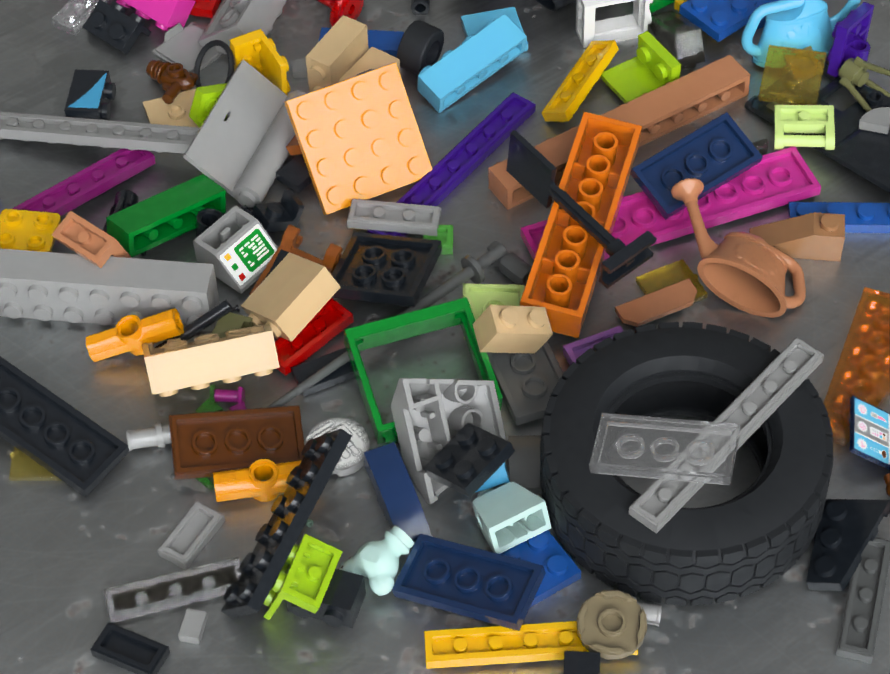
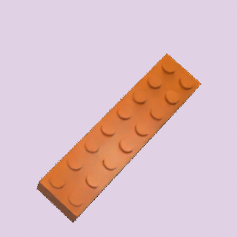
(567, 254)

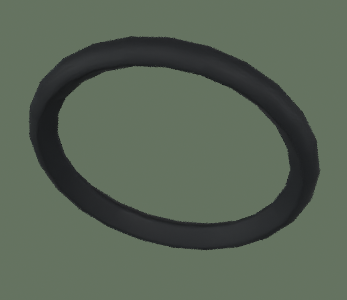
(201, 54)

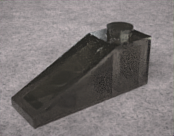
(679, 37)

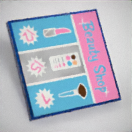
(870, 432)

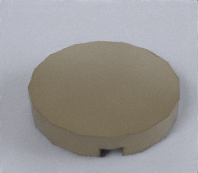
(611, 624)

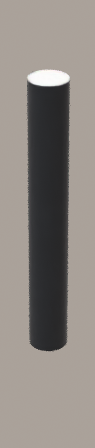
(203, 322)

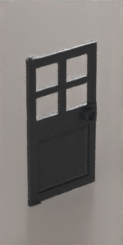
(856, 149)

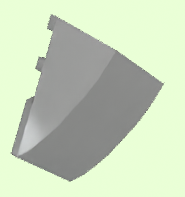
(431, 414)

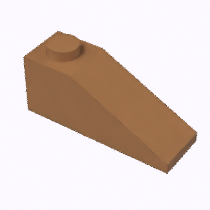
(806, 236)

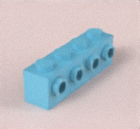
(471, 63)

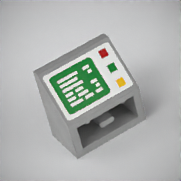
(236, 248)

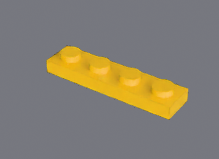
(579, 81)

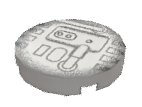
(352, 457)

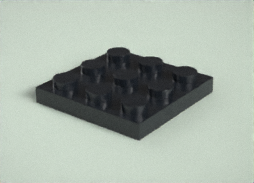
(385, 268)

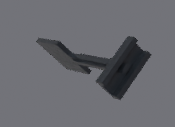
(538, 177)

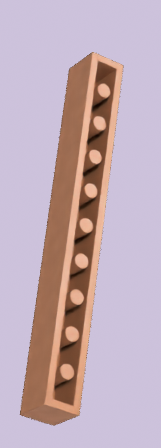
(656, 111)

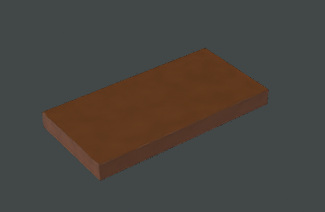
(234, 439)

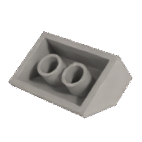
(239, 18)

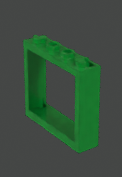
(407, 326)

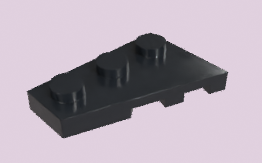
(841, 539)

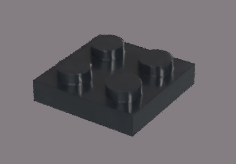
(469, 459)

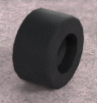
(420, 46)

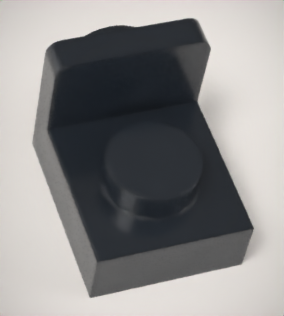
(278, 215)

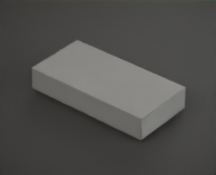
(191, 535)

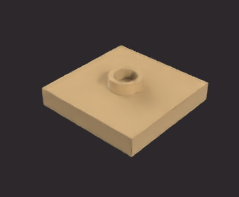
(171, 114)

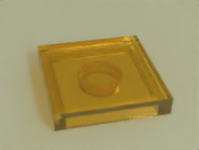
(792, 76)

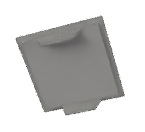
(182, 47)

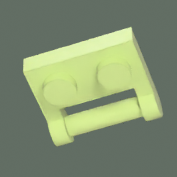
(804, 119)

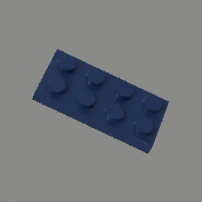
(708, 154)
(469, 581)

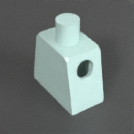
(510, 516)

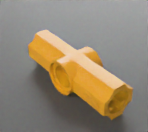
(132, 333)
(248, 481)

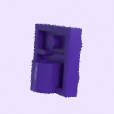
(850, 38)

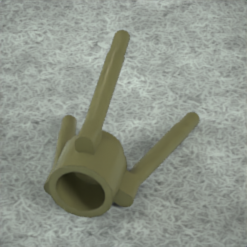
(855, 73)

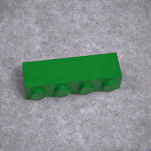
(165, 214)

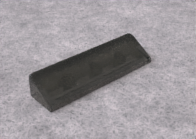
(171, 590)

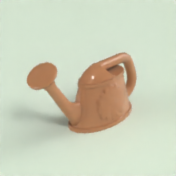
(743, 266)

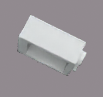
(615, 28)

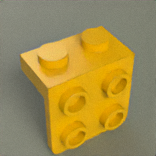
(262, 55)
(28, 230)

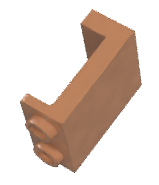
(88, 240)

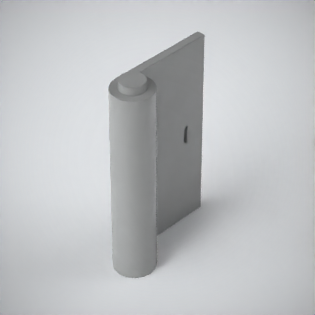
(252, 140)

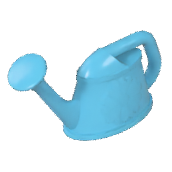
(793, 26)

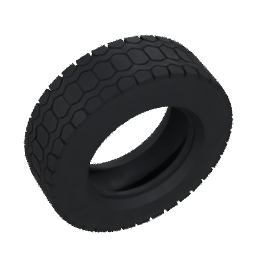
(701, 549)

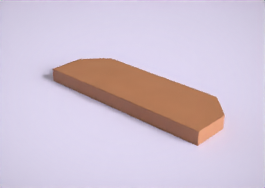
(657, 304)

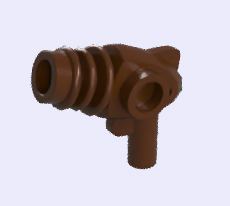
(172, 78)

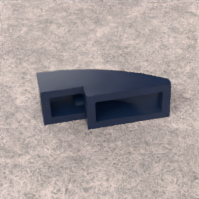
(395, 491)

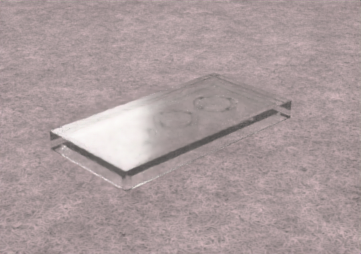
(665, 449)

